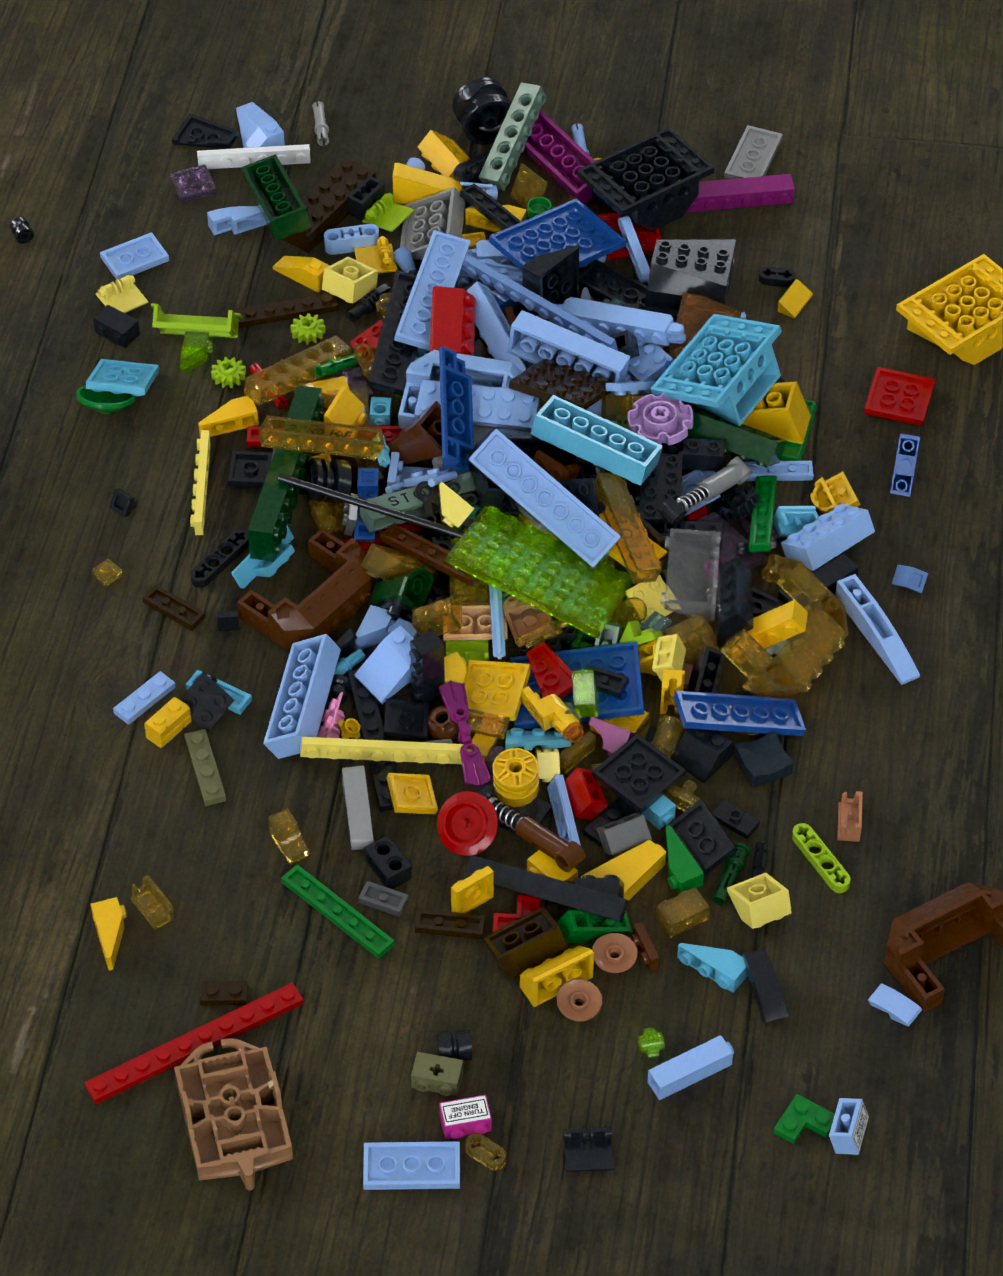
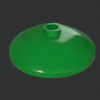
(104, 401)

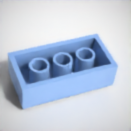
(828, 536)

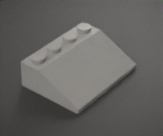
(435, 212)

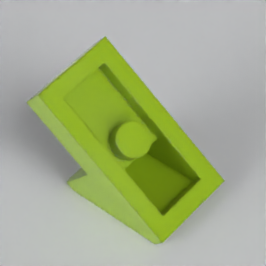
(633, 633)

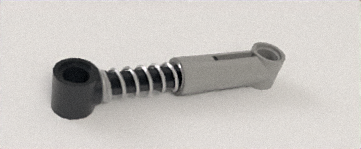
(734, 473)

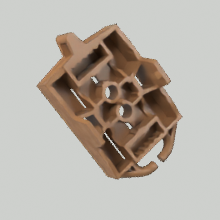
(248, 1081)

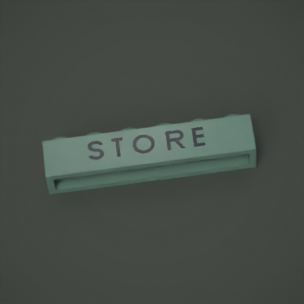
(408, 502)

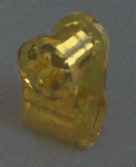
(365, 361)
(776, 569)

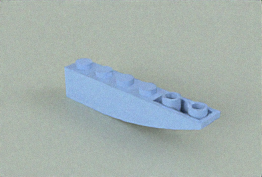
(876, 628)

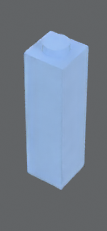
(690, 1067)

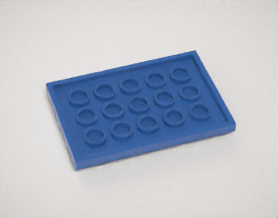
(555, 230)
(617, 658)

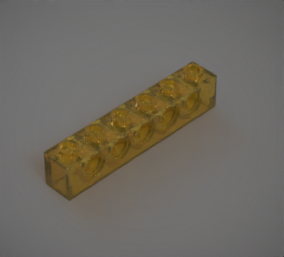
(293, 371)

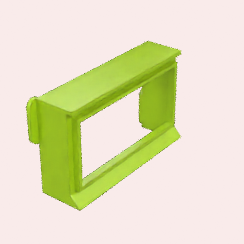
(180, 324)

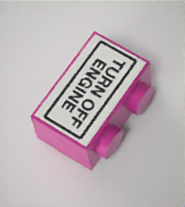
(465, 1117)

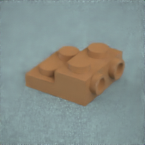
(523, 617)

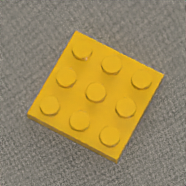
(496, 686)

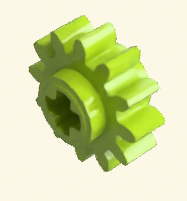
(307, 328)
(228, 372)

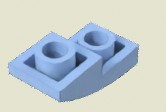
(895, 1004)

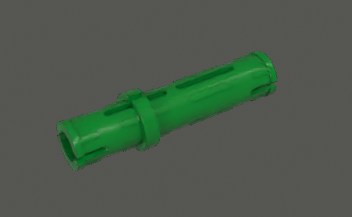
(333, 366)

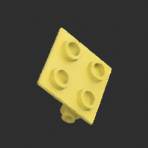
(122, 295)
(651, 595)

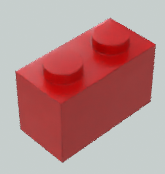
(585, 794)

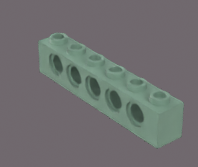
(513, 135)

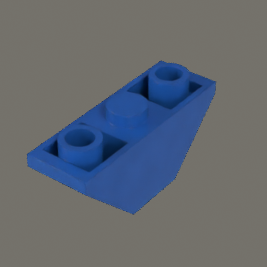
(905, 464)

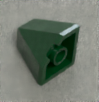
(409, 588)

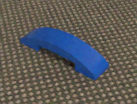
(367, 488)

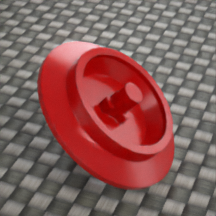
(467, 823)

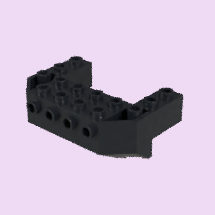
(667, 482)
(491, 495)

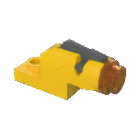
(553, 713)

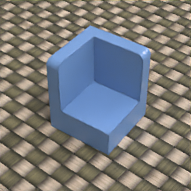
(910, 578)

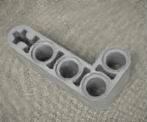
(357, 807)

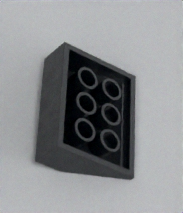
(553, 276)

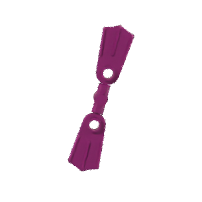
(473, 764)

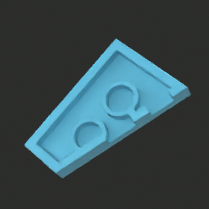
(530, 739)

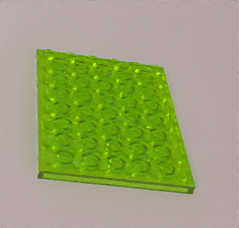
(539, 571)

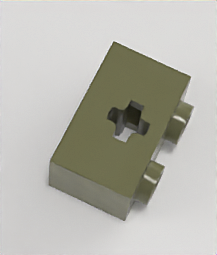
(437, 1074)

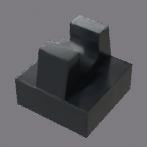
(123, 502)

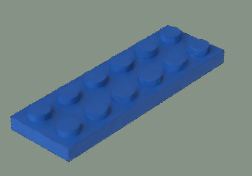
(739, 713)

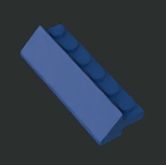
(455, 411)

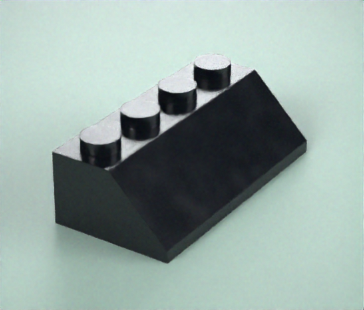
(733, 600)

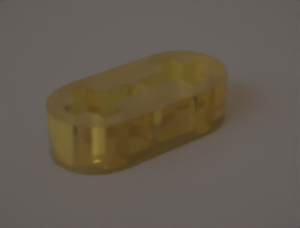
(485, 1151)

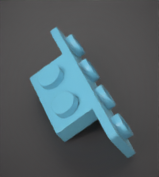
(250, 568)

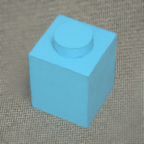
(660, 812)

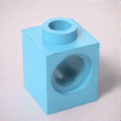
(380, 411)

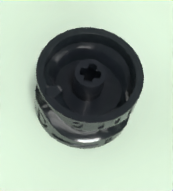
(481, 109)

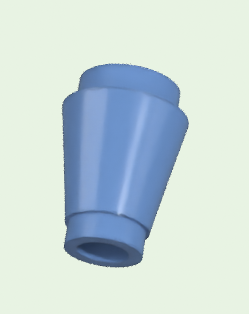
(404, 259)

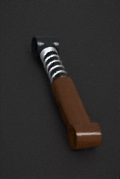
(565, 854)

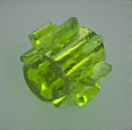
(651, 1042)

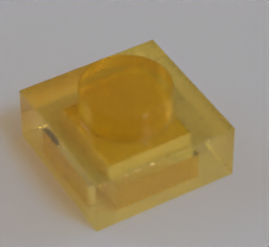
(107, 572)

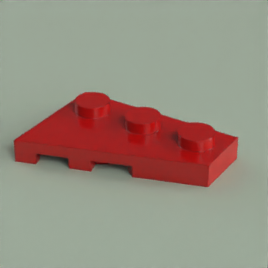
(550, 671)

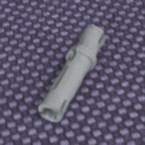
(321, 128)

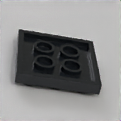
(639, 773)

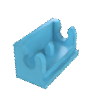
(793, 519)

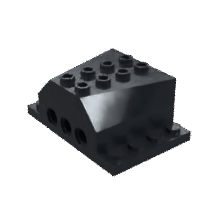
(649, 179)
(691, 268)

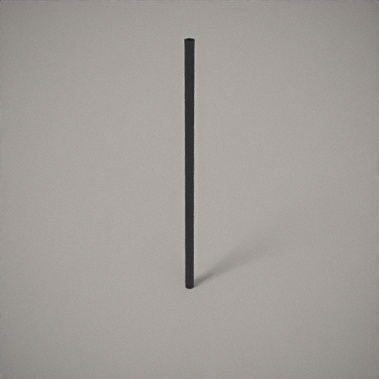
(370, 506)

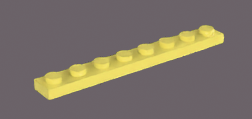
(381, 750)

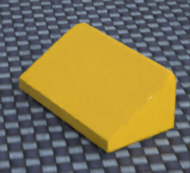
(794, 299)

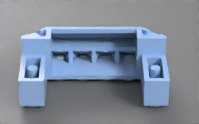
(482, 370)

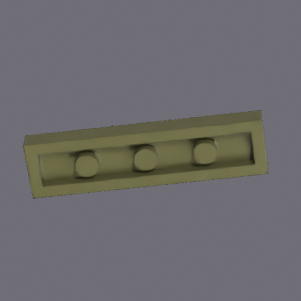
(205, 767)

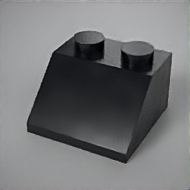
(702, 752)

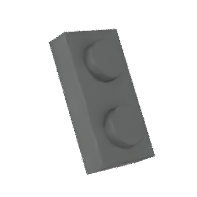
(349, 517)
(383, 898)

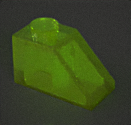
(195, 350)

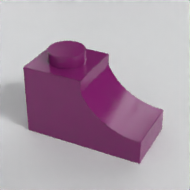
(612, 735)

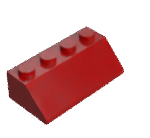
(452, 320)

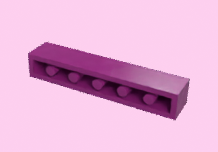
(744, 193)

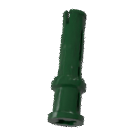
(721, 894)

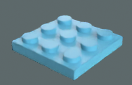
(122, 377)

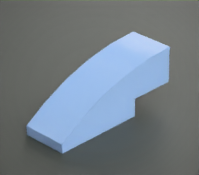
(235, 218)

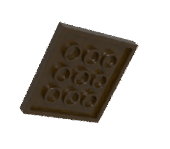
(562, 381)

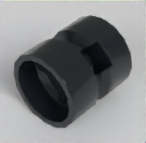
(456, 1045)

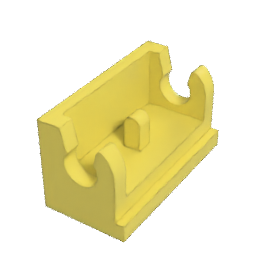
(668, 654)

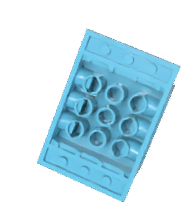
(724, 368)

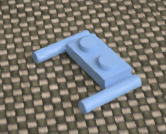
(433, 477)

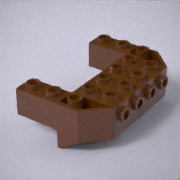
(325, 607)
(937, 931)

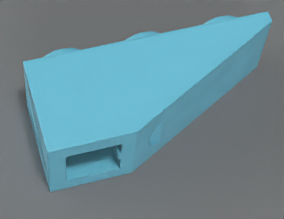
(718, 964)

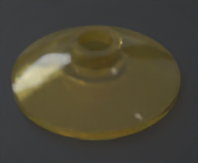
(630, 610)

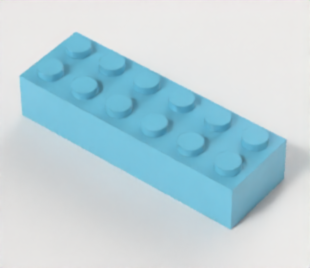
(596, 440)

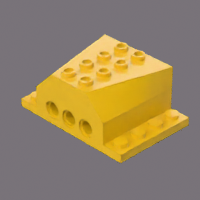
(961, 311)

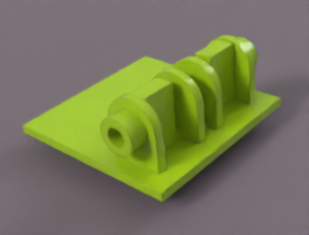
(386, 213)

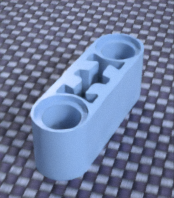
(347, 238)

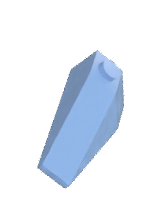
(258, 127)

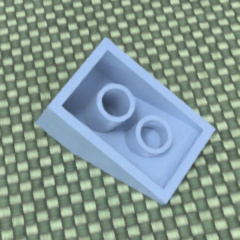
(388, 666)

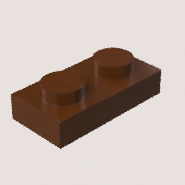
(648, 953)

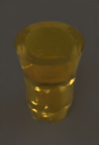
(668, 734)

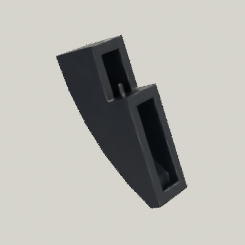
(765, 985)

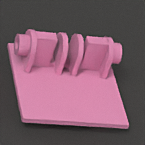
(330, 719)

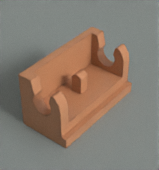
(850, 818)

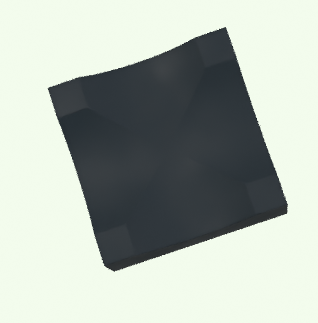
(763, 759)

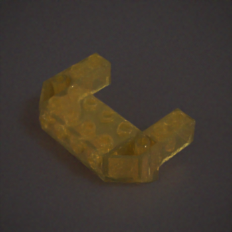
(804, 653)

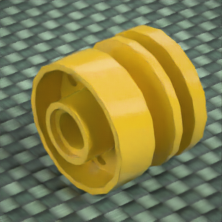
(516, 777)

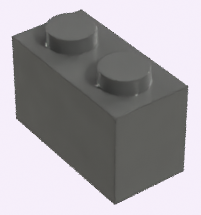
(624, 834)

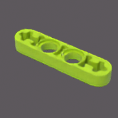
(818, 859)

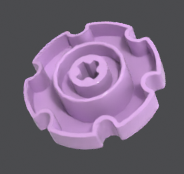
(661, 419)

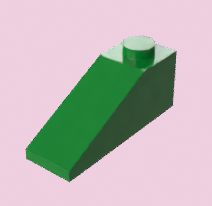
(681, 867)
(585, 927)

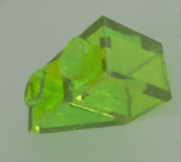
(585, 693)

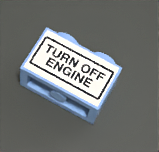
(848, 1126)

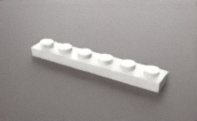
(243, 156)

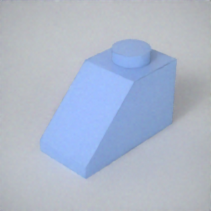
(373, 627)

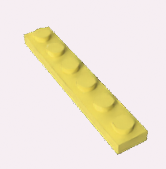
(201, 476)

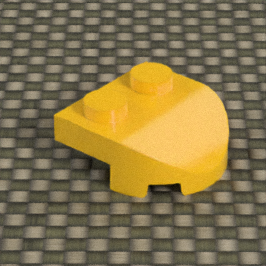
(832, 493)

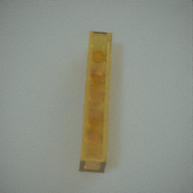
(321, 437)
(625, 520)

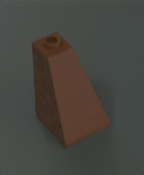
(420, 438)

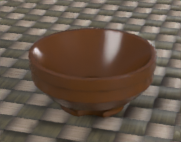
(444, 730)

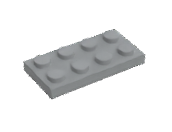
(753, 153)

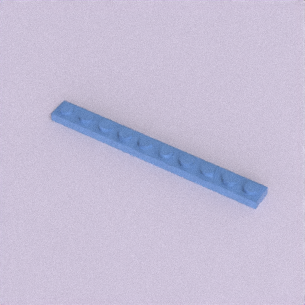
(535, 302)

